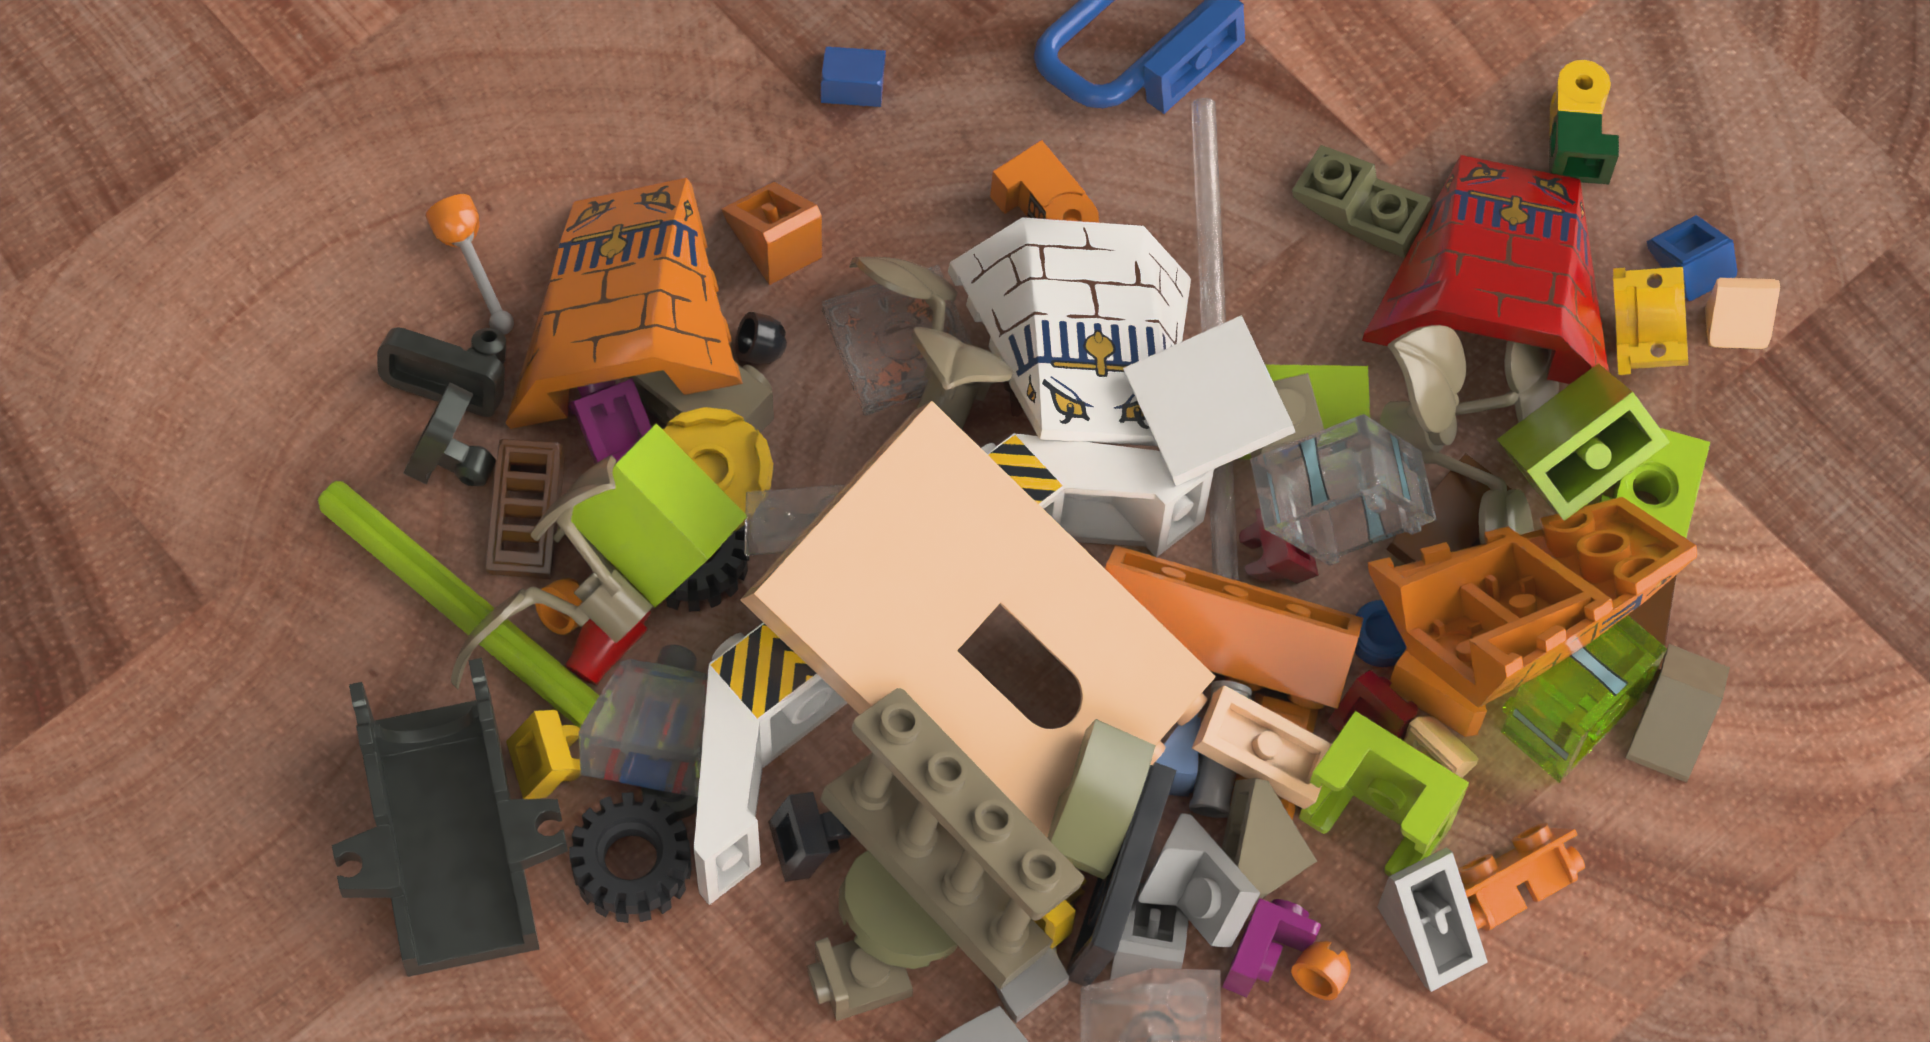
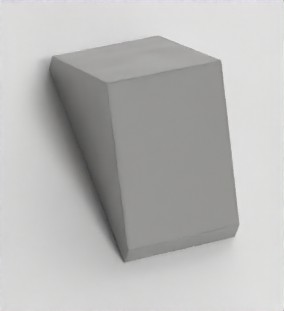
(1433, 919)
(1151, 939)

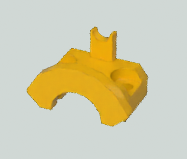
(1650, 318)

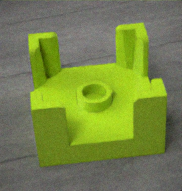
(1392, 780)

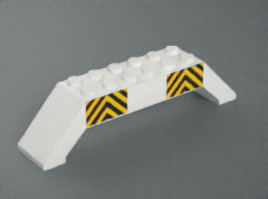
(769, 698)

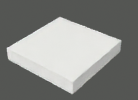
(1209, 400)

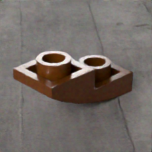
(1457, 515)

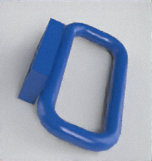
(1165, 70)

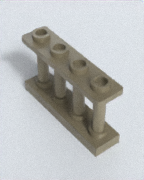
(951, 838)

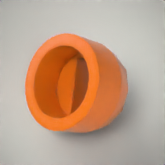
(553, 619)
(1322, 970)

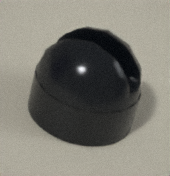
(760, 339)

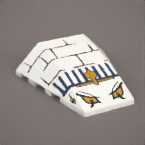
(1070, 313)

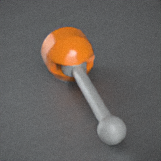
(456, 225)

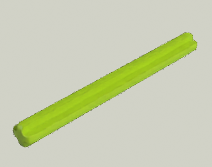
(456, 601)

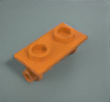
(1536, 860)

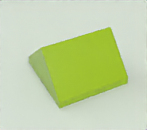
(658, 518)

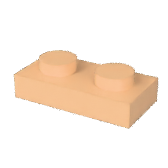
(1261, 745)

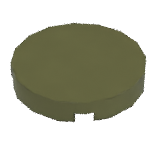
(888, 918)

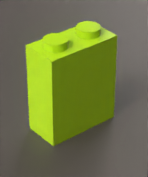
(1583, 441)

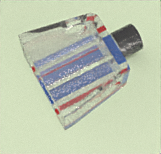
(648, 724)

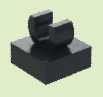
(804, 836)

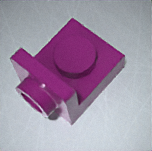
(610, 417)
(1258, 953)

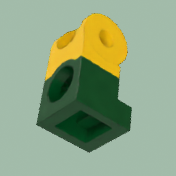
(1575, 129)

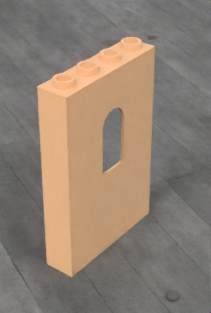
(915, 565)

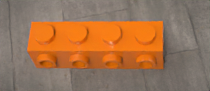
(1245, 629)

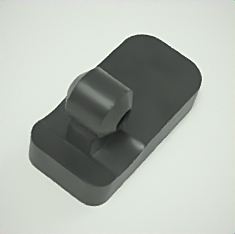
(429, 364)
(438, 447)

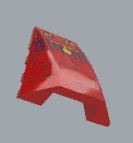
(1504, 262)

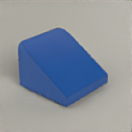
(853, 76)
(1701, 252)

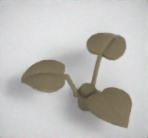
(954, 369)
(1433, 375)
(604, 595)

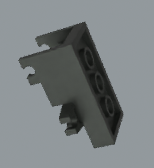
(447, 834)

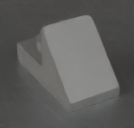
(1201, 883)

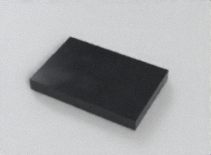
(1115, 894)

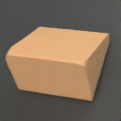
(1741, 312)
(1440, 744)

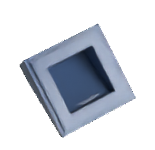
(1182, 757)

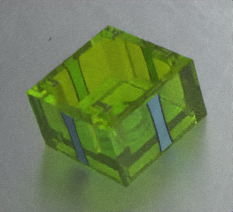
(1582, 697)

